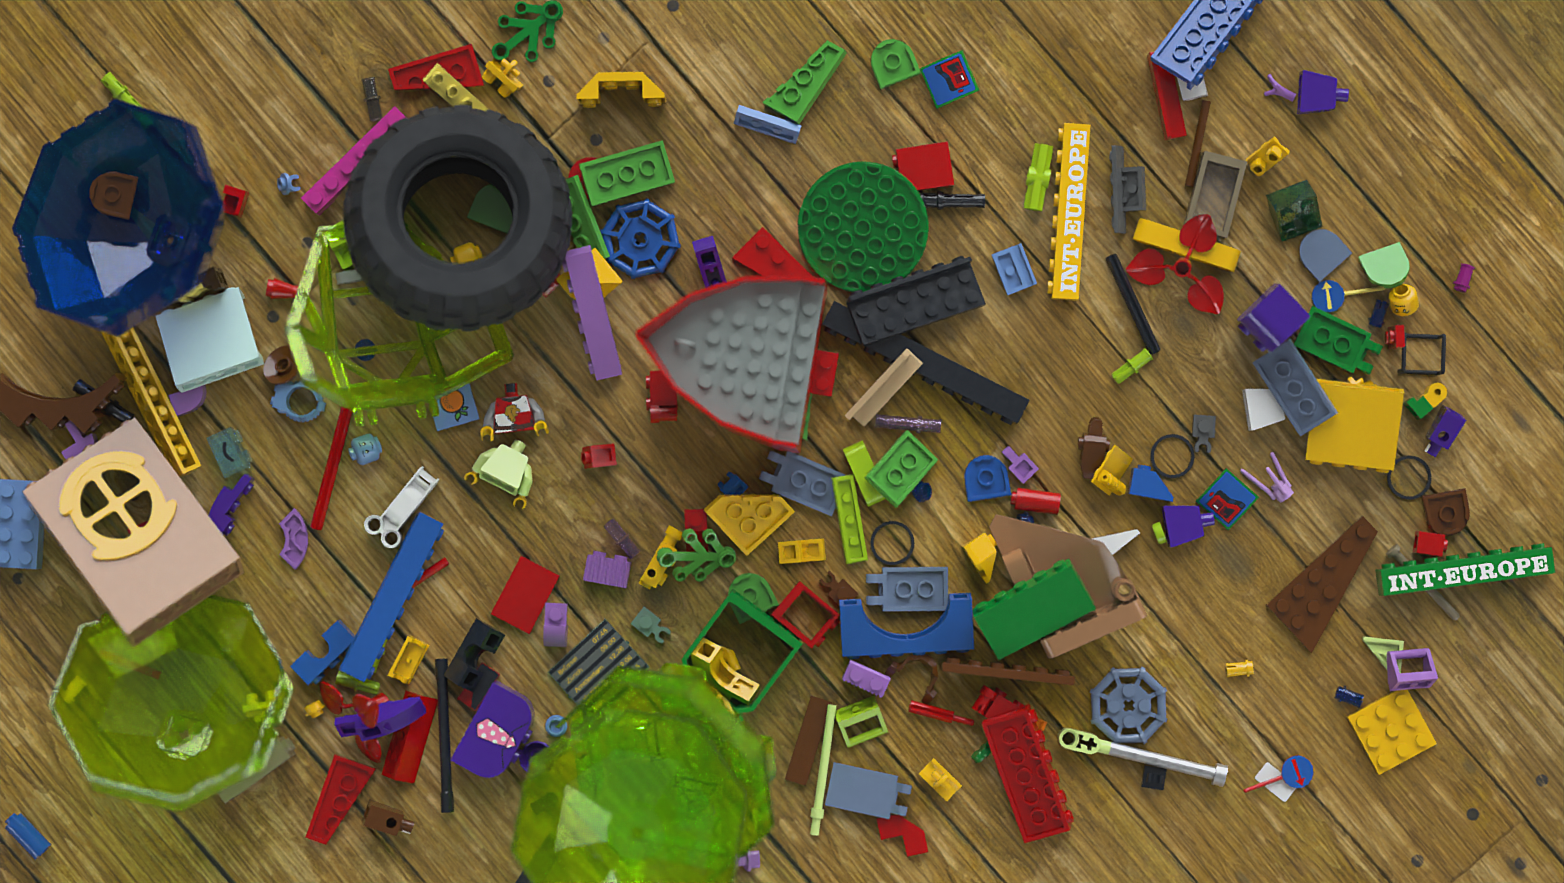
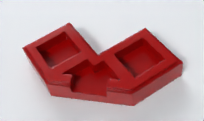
(913, 836)

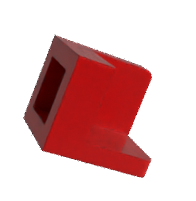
(234, 200)

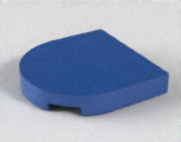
(986, 479)

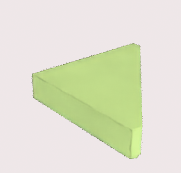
(1381, 646)

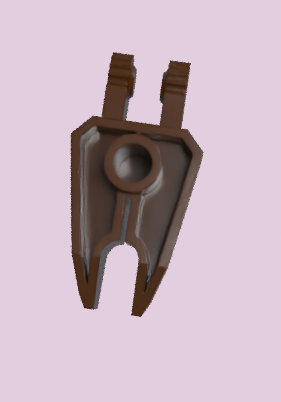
(1093, 448)

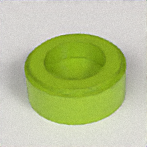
(1159, 533)

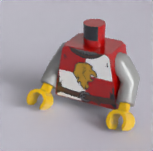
(513, 414)

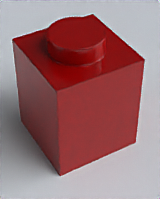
(1429, 543)

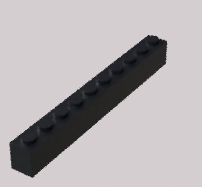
(935, 369)

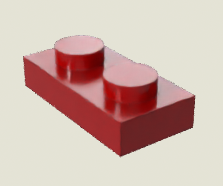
(1395, 337)

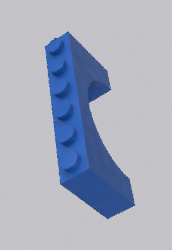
(949, 633)

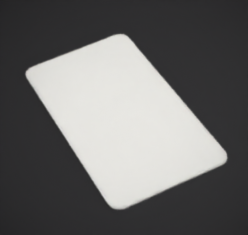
(1278, 788)

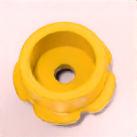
(314, 709)

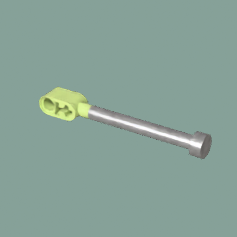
(1215, 774)

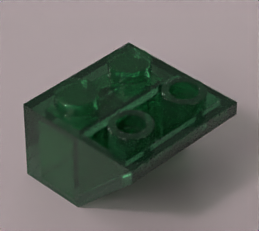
(1294, 210)

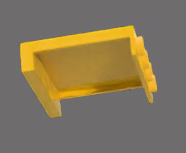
(1362, 430)

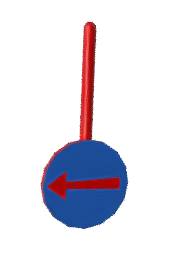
(1295, 772)

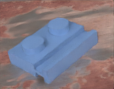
(1014, 269)

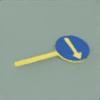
(1330, 295)

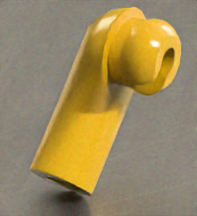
(730, 657)

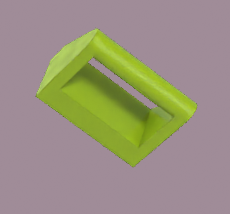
(856, 713)

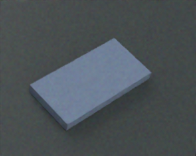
(1295, 387)

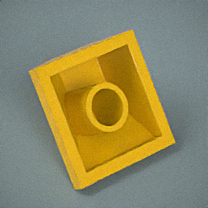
(607, 276)

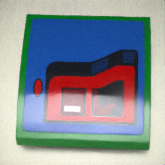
(949, 79)
(1227, 499)

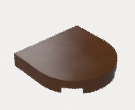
(114, 194)
(1446, 511)

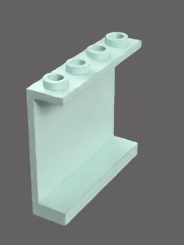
(208, 339)

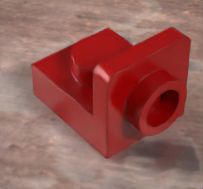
(598, 456)

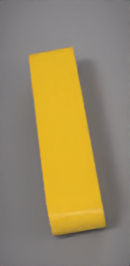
(1169, 240)

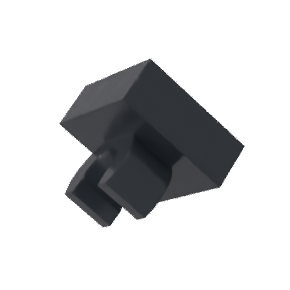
(1153, 777)

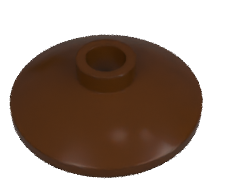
(280, 366)

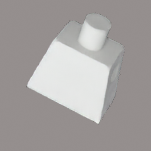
(1261, 408)

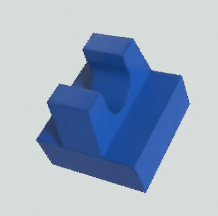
(734, 486)

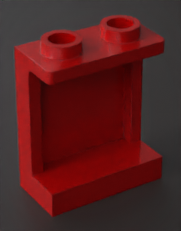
(925, 165)

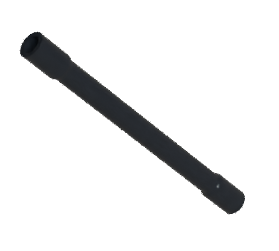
(446, 794)

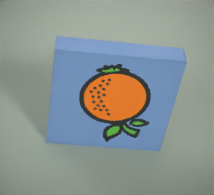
(456, 409)

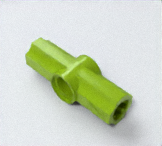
(1038, 177)

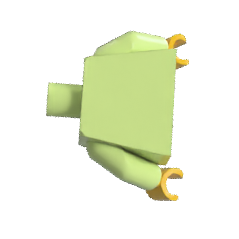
(506, 469)

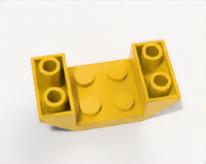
(591, 92)

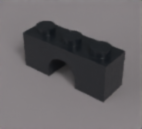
(463, 667)

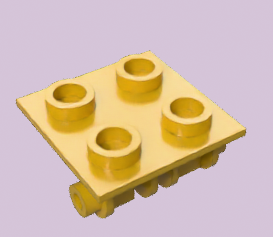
(1111, 471)

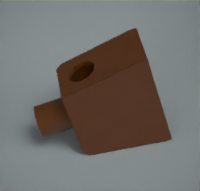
(377, 815)

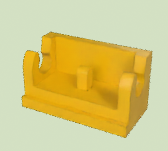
(408, 659)

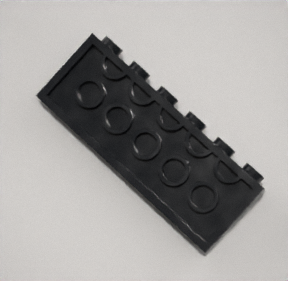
(915, 300)

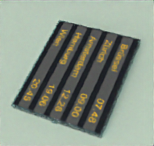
(593, 660)

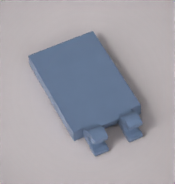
(802, 481)
(910, 588)
(865, 791)

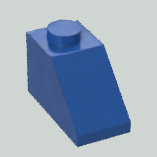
(1148, 484)

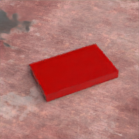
(525, 594)

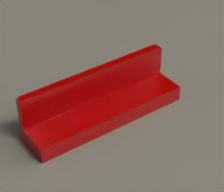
(1167, 101)
(409, 744)

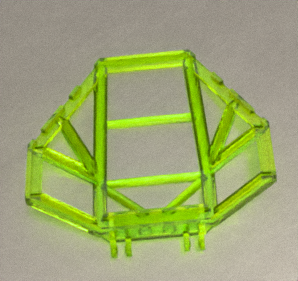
(376, 392)

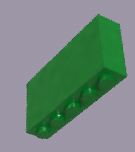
(1033, 608)

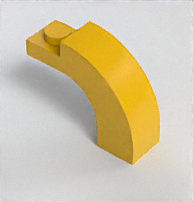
(721, 675)

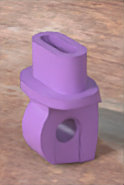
(750, 860)

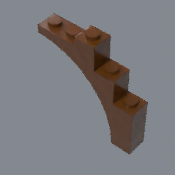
(83, 411)

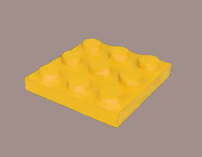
(1391, 730)

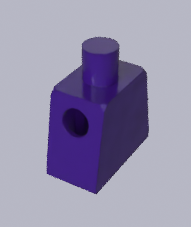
(1318, 93)
(1184, 523)

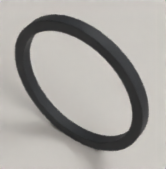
(1190, 447)
(1427, 485)
(888, 523)

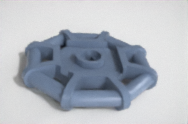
(1141, 705)

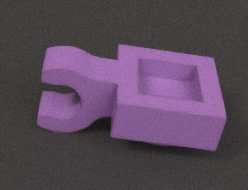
(1021, 465)

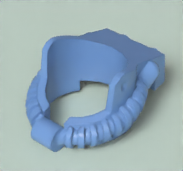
(282, 398)

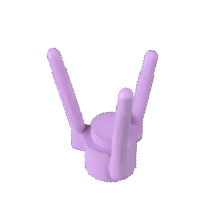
(1281, 488)

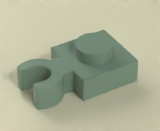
(648, 622)

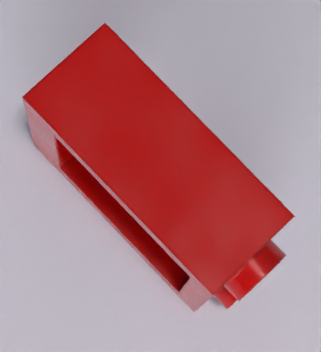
(819, 637)

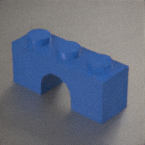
(312, 668)

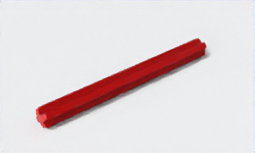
(331, 468)

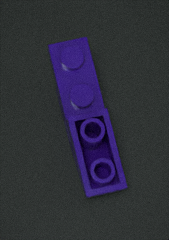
(229, 501)
(391, 717)

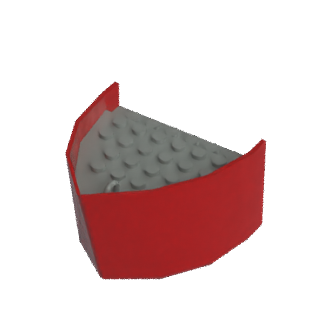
(747, 354)

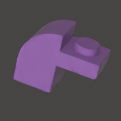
(188, 401)
(80, 439)
(555, 625)

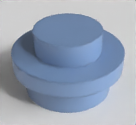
(552, 722)

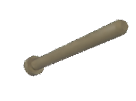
(1435, 595)

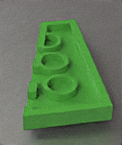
(806, 84)

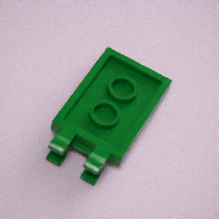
(1336, 341)

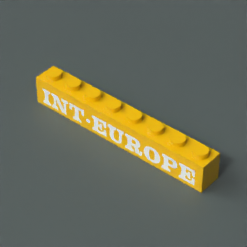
(1070, 211)

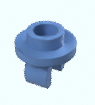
(284, 183)

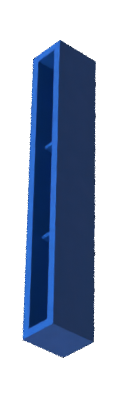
(391, 596)

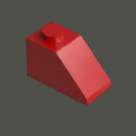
(696, 520)

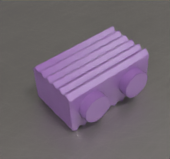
(607, 570)
(866, 678)

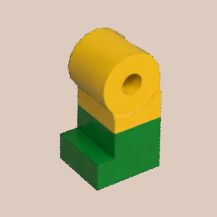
(1426, 402)

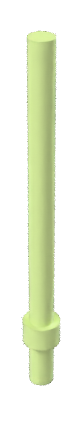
(817, 812)

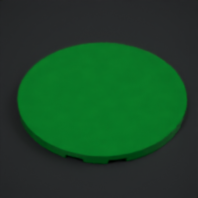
(862, 226)

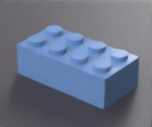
(19, 528)

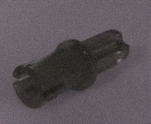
(372, 99)

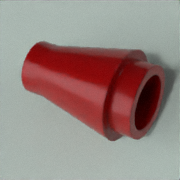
(280, 290)

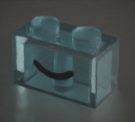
(229, 452)

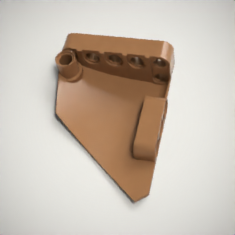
(1035, 547)

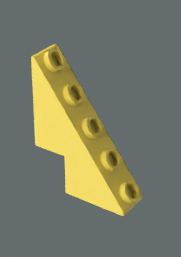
(450, 89)

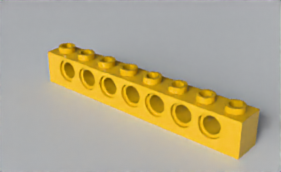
(153, 402)

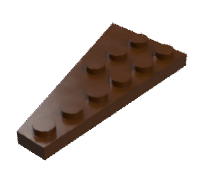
(1315, 593)

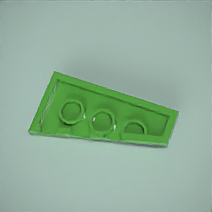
(584, 225)

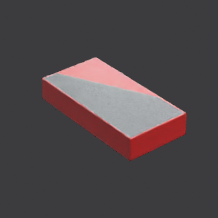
(475, 698)

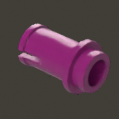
(1463, 278)

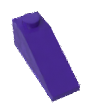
(709, 261)

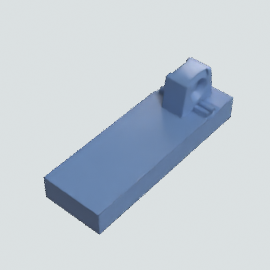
(767, 124)

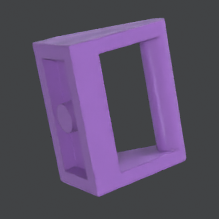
(1412, 680)

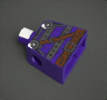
(1447, 421)

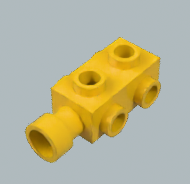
(669, 541)

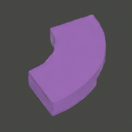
(295, 539)

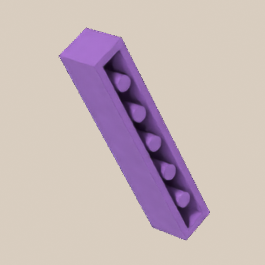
(593, 313)

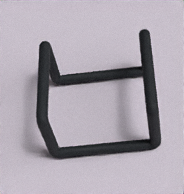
(1424, 372)

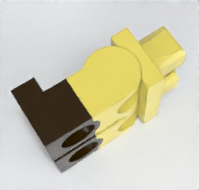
(213, 280)

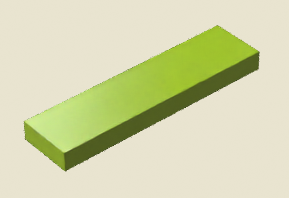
(849, 519)

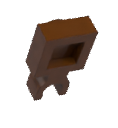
(839, 590)

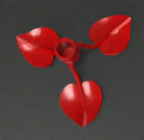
(1199, 235)
(366, 709)

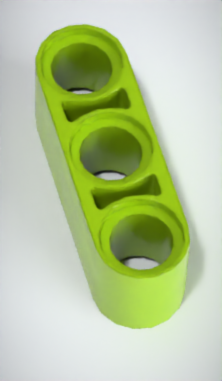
(861, 465)

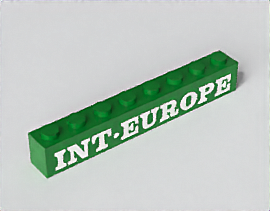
(1465, 571)

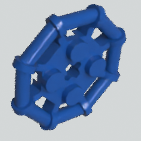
(653, 238)

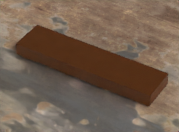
(807, 741)

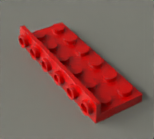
(1028, 774)

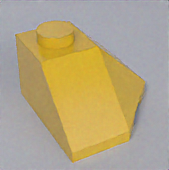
(982, 555)

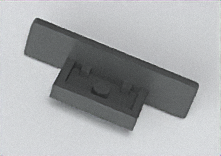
(1128, 189)

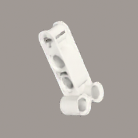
(402, 507)

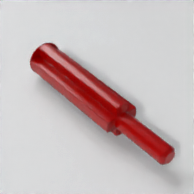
(937, 713)

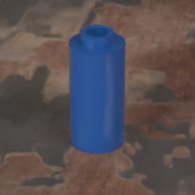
(27, 835)

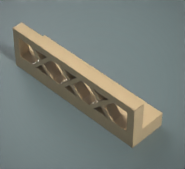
(884, 388)

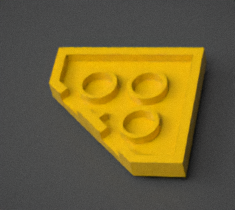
(749, 517)

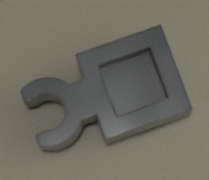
(1203, 428)

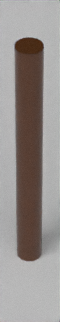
(1196, 150)

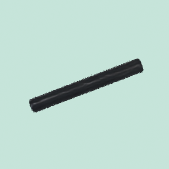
(1132, 304)

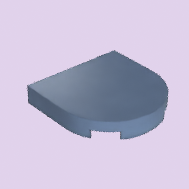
(1322, 252)

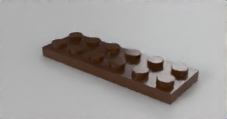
(997, 669)

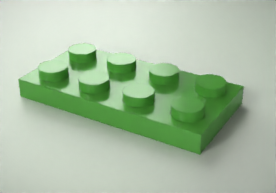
(626, 173)

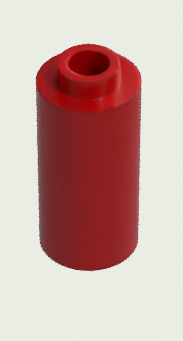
(1036, 501)

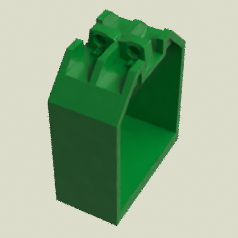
(767, 621)

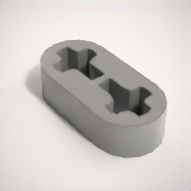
(348, 277)

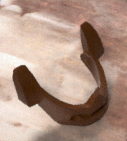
(927, 661)

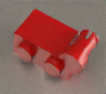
(662, 398)
(994, 703)

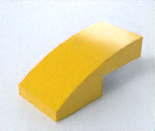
(801, 551)

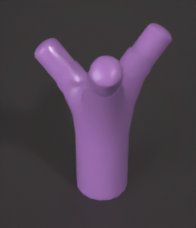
(1279, 90)

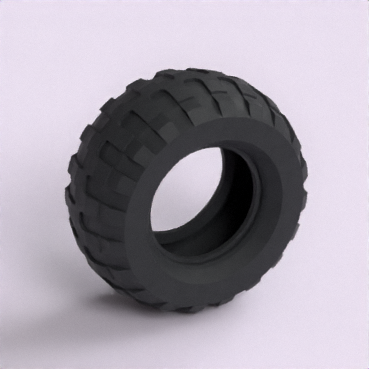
(457, 143)

